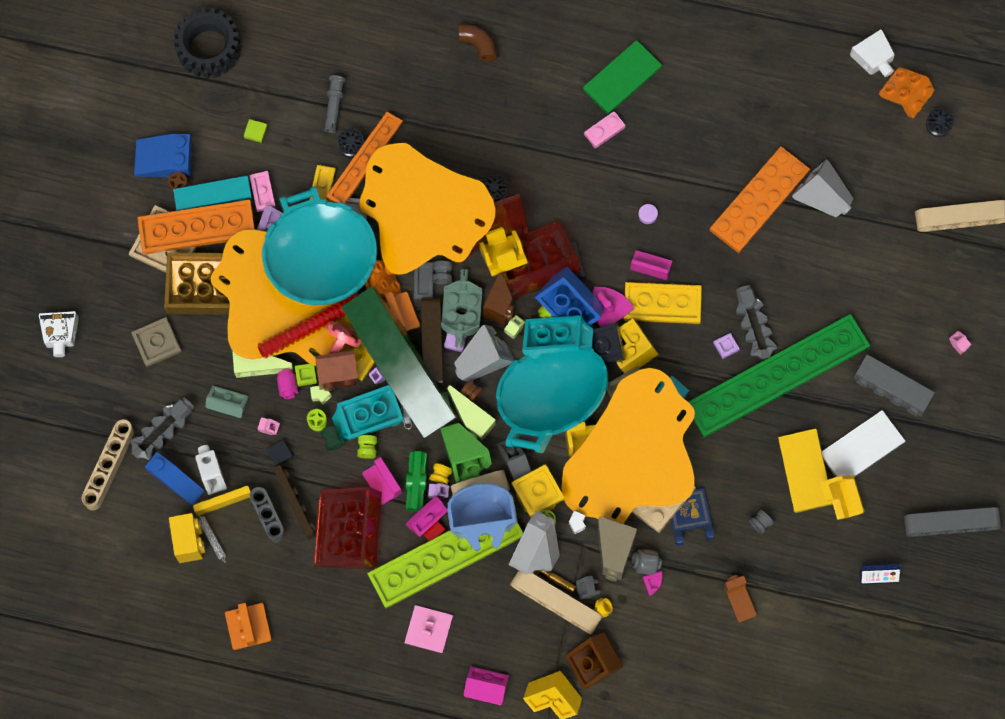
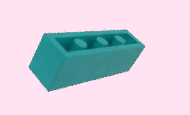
(213, 193)

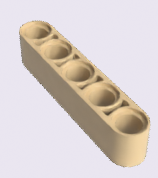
(960, 216)
(108, 455)
(556, 601)

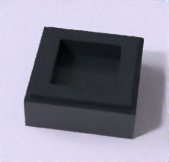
(279, 453)

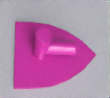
(614, 304)

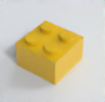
(186, 538)

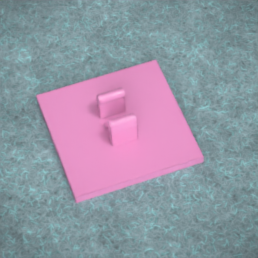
(428, 629)

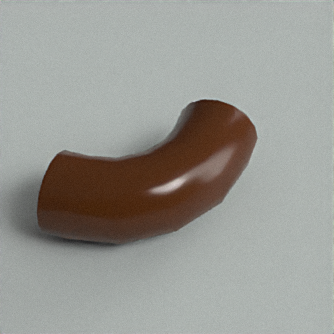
(480, 39)

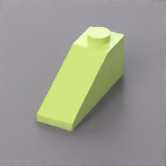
(256, 367)
(473, 418)

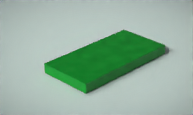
(622, 77)

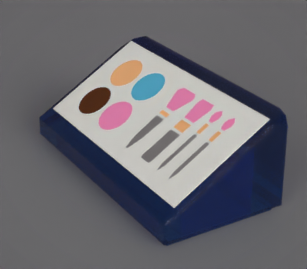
(880, 574)

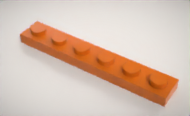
(356, 169)

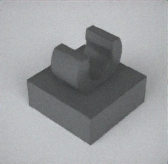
(586, 588)

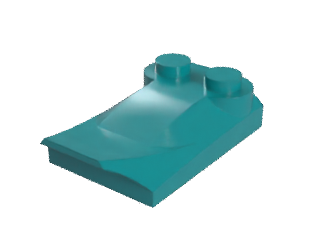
(556, 335)
(368, 413)

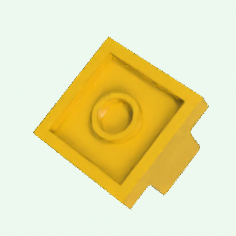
(502, 252)
(537, 491)

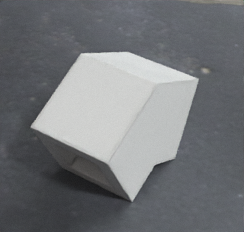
(576, 522)

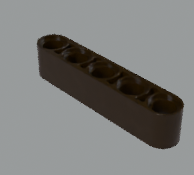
(432, 338)

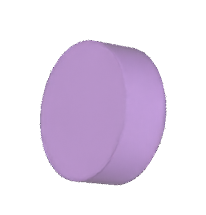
(648, 214)

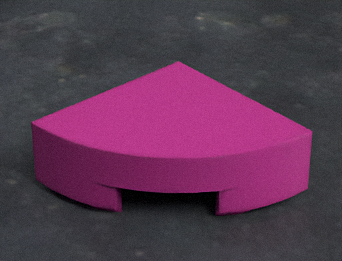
(653, 582)

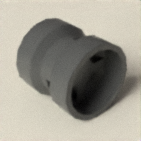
(442, 272)

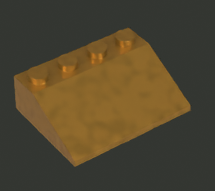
(190, 286)

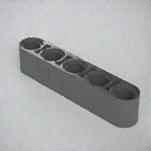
(952, 522)

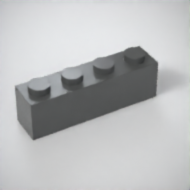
(893, 385)

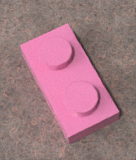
(604, 130)
(262, 190)

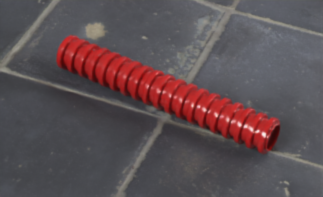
(303, 329)

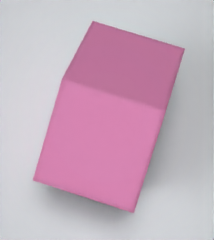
(960, 342)
(268, 426)

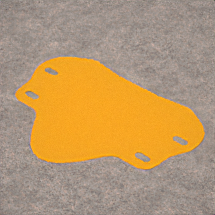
(423, 208)
(259, 308)
(633, 451)

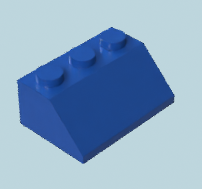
(568, 296)

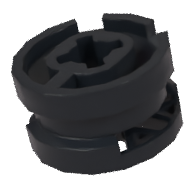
(939, 123)
(350, 142)
(496, 187)

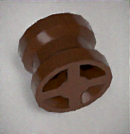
(176, 179)
(471, 391)

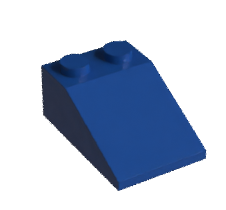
(163, 155)

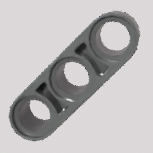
(263, 506)

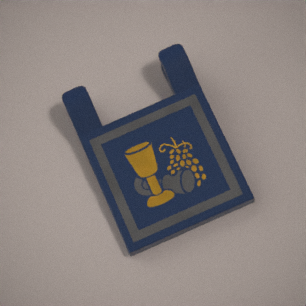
(692, 515)

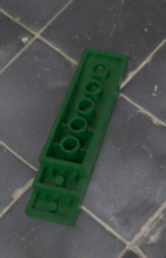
(399, 361)

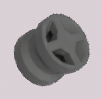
(761, 521)

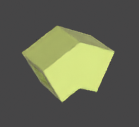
(514, 327)
(319, 395)

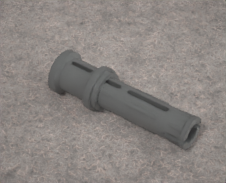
(335, 95)

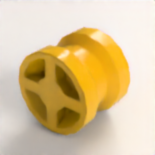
(440, 474)

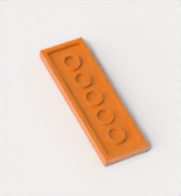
(759, 199)
(194, 226)

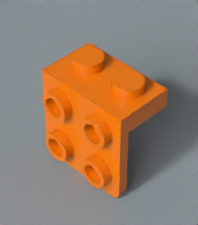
(908, 90)

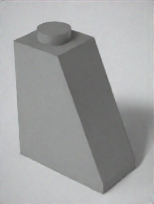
(824, 191)
(483, 355)
(537, 546)

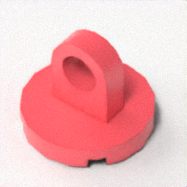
(343, 335)

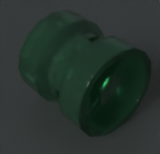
(332, 437)

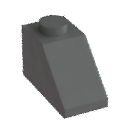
(514, 460)

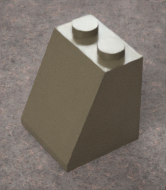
(615, 547)

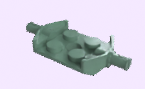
(461, 295)

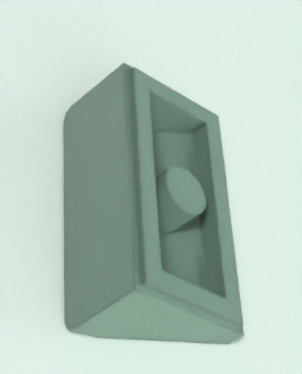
(226, 401)

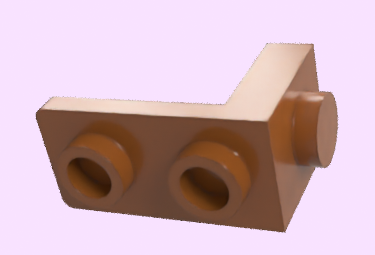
(739, 598)

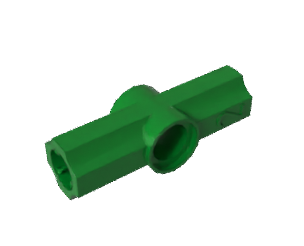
(416, 481)

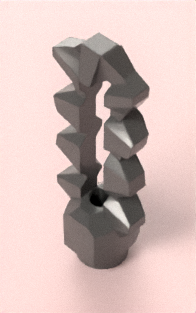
(747, 301)
(178, 411)

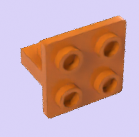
(383, 280)
(402, 310)
(248, 626)

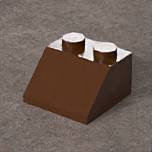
(499, 302)
(593, 661)

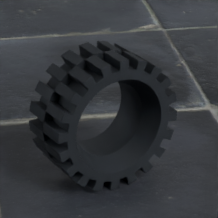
(200, 23)

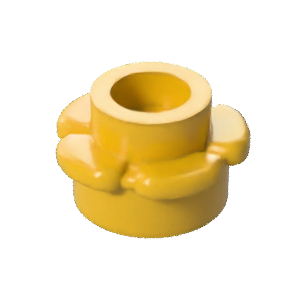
(603, 607)

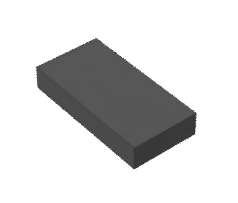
(423, 281)

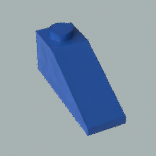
(174, 479)

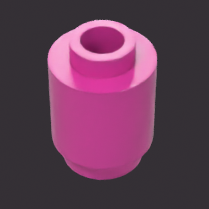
(287, 384)

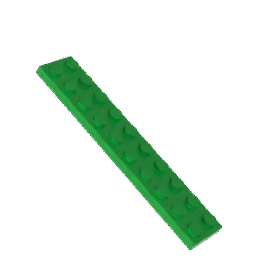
(778, 375)

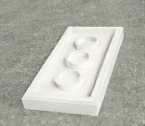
(862, 446)

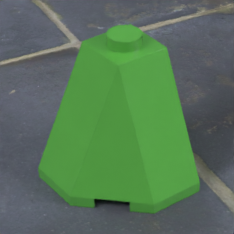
(464, 452)

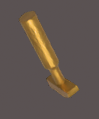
(557, 579)

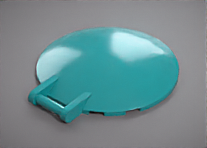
(318, 250)
(550, 394)

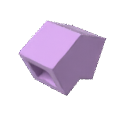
(376, 376)
(438, 490)

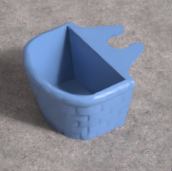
(480, 512)

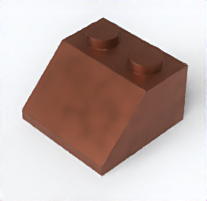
(336, 370)

